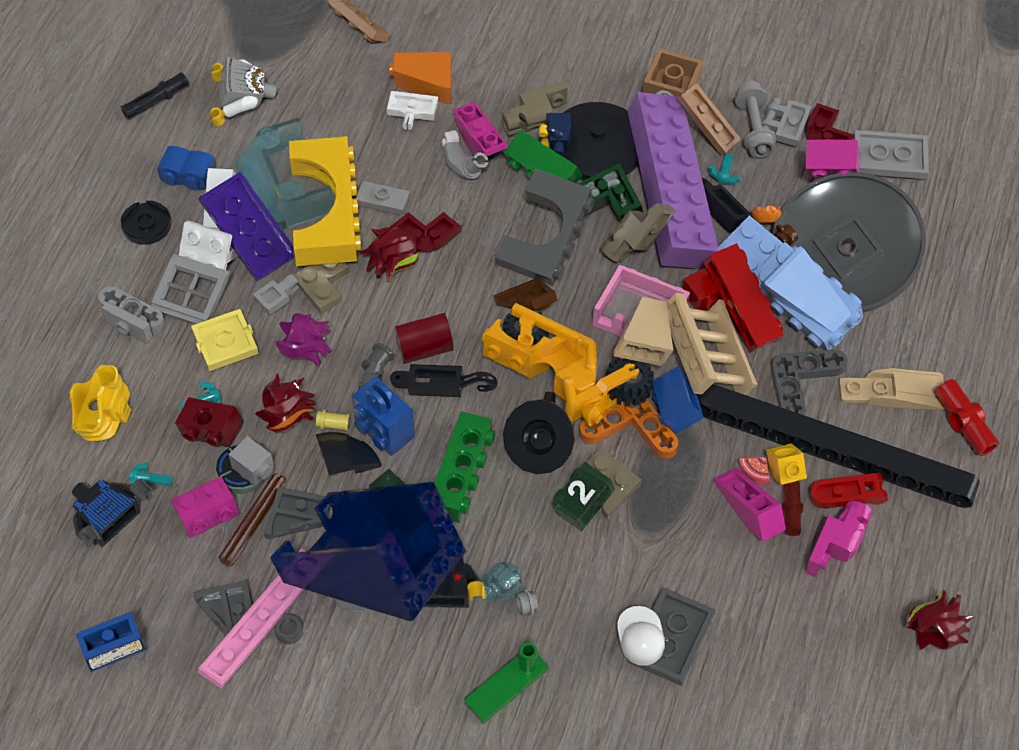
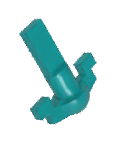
(723, 176)
(213, 394)
(136, 474)

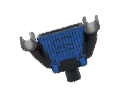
(105, 509)

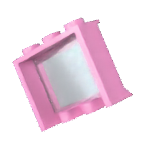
(624, 294)

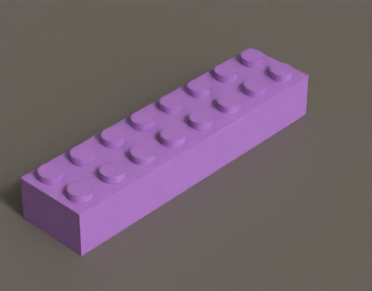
(672, 178)

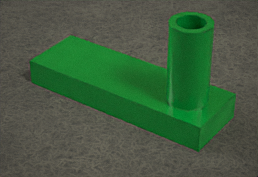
(506, 683)

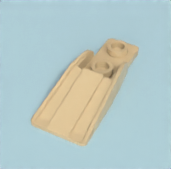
(894, 389)

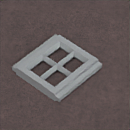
(198, 269)

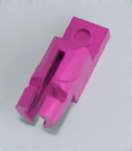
(840, 536)

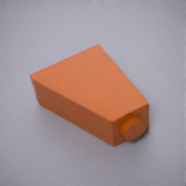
(423, 73)

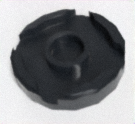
(145, 222)

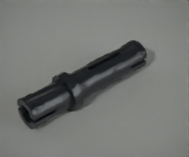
(155, 95)

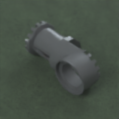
(375, 363)

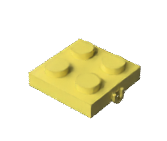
(224, 339)

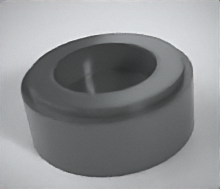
(288, 629)

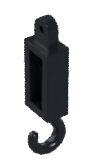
(724, 206)
(444, 380)

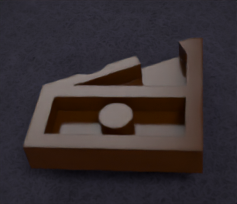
(530, 294)

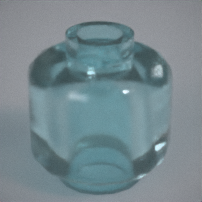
(502, 582)

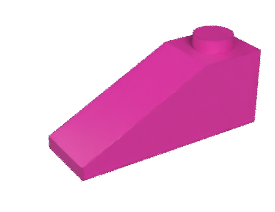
(752, 504)

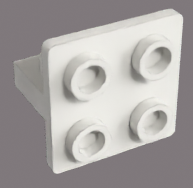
(206, 245)

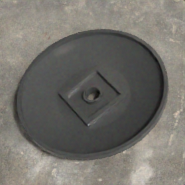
(868, 214)

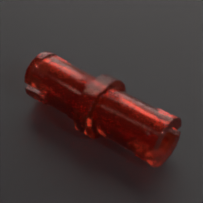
(792, 508)

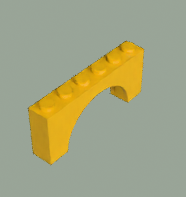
(333, 236)

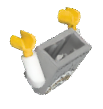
(240, 88)

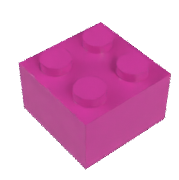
(832, 157)

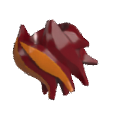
(285, 405)

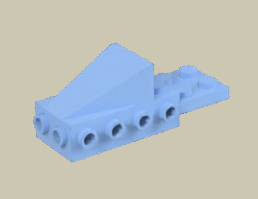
(797, 286)

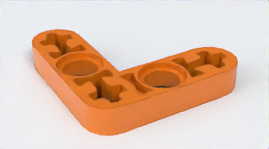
(632, 416)

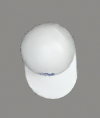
(641, 635)

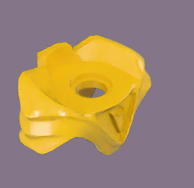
(112, 399)

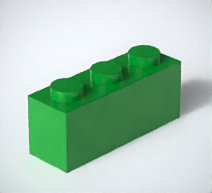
(530, 154)

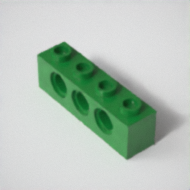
(468, 429)

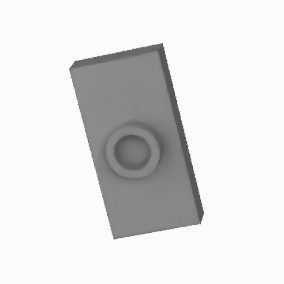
(383, 198)
(126, 322)

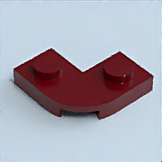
(821, 125)
(431, 236)

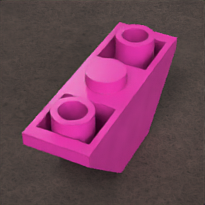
(478, 131)

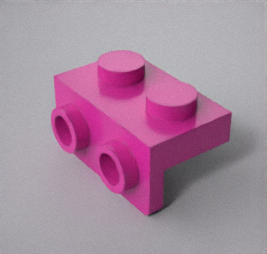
(205, 507)

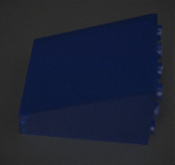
(378, 549)

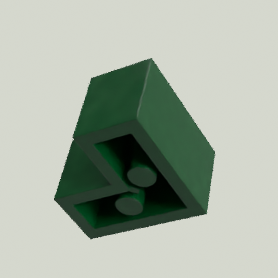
(615, 189)

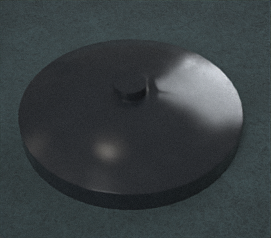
(600, 139)

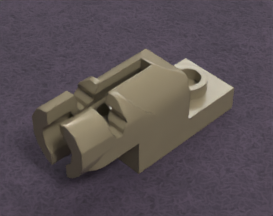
(534, 108)
(637, 231)

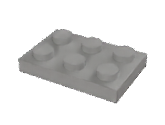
(893, 154)

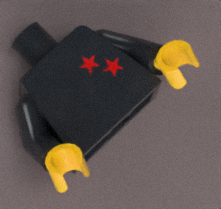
(458, 588)

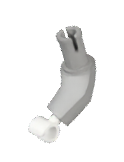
(460, 163)

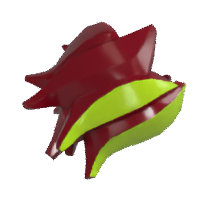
(391, 251)
(939, 622)

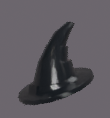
(539, 435)

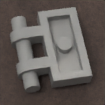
(792, 122)

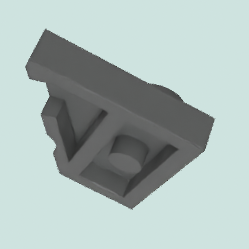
(293, 513)
(225, 604)

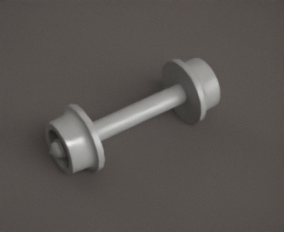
(759, 141)

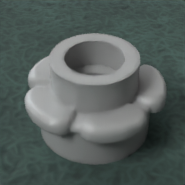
(526, 602)

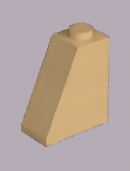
(646, 334)

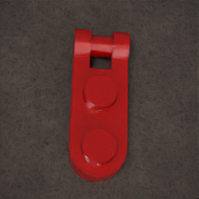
(841, 490)

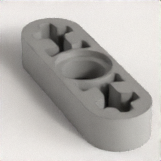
(127, 300)

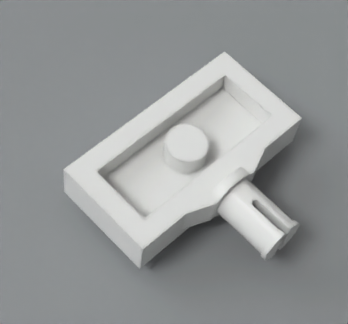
(412, 107)

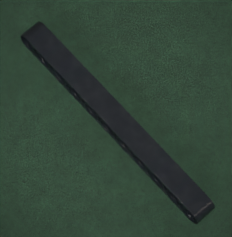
(839, 446)

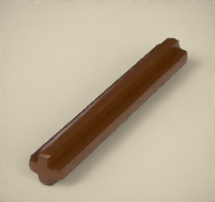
(251, 520)

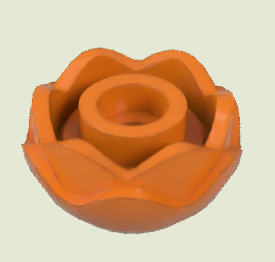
(766, 215)

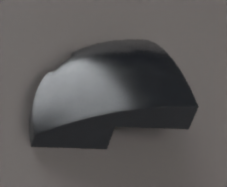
(346, 453)

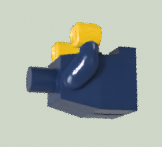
(560, 131)

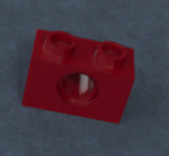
(208, 422)

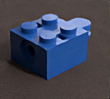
(383, 416)

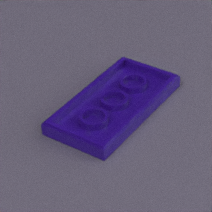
(254, 231)

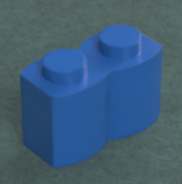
(185, 167)

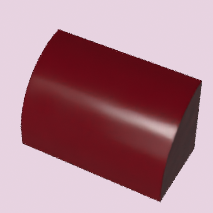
(424, 338)

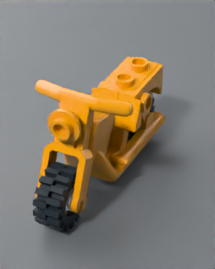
(573, 356)

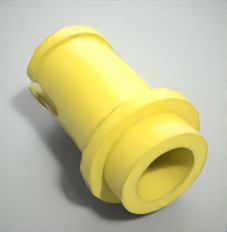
(332, 420)

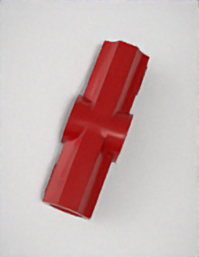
(967, 417)

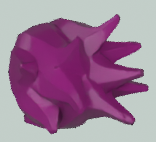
(303, 338)

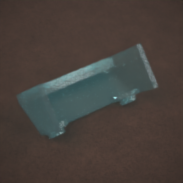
(287, 200)

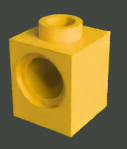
(786, 464)

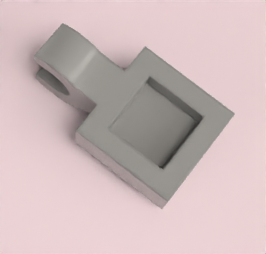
(275, 295)

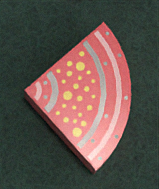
(756, 469)

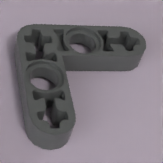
(797, 371)

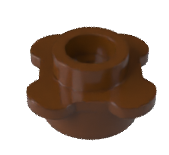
(786, 234)

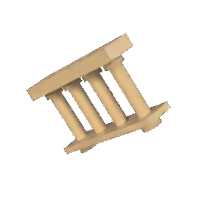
(692, 351)

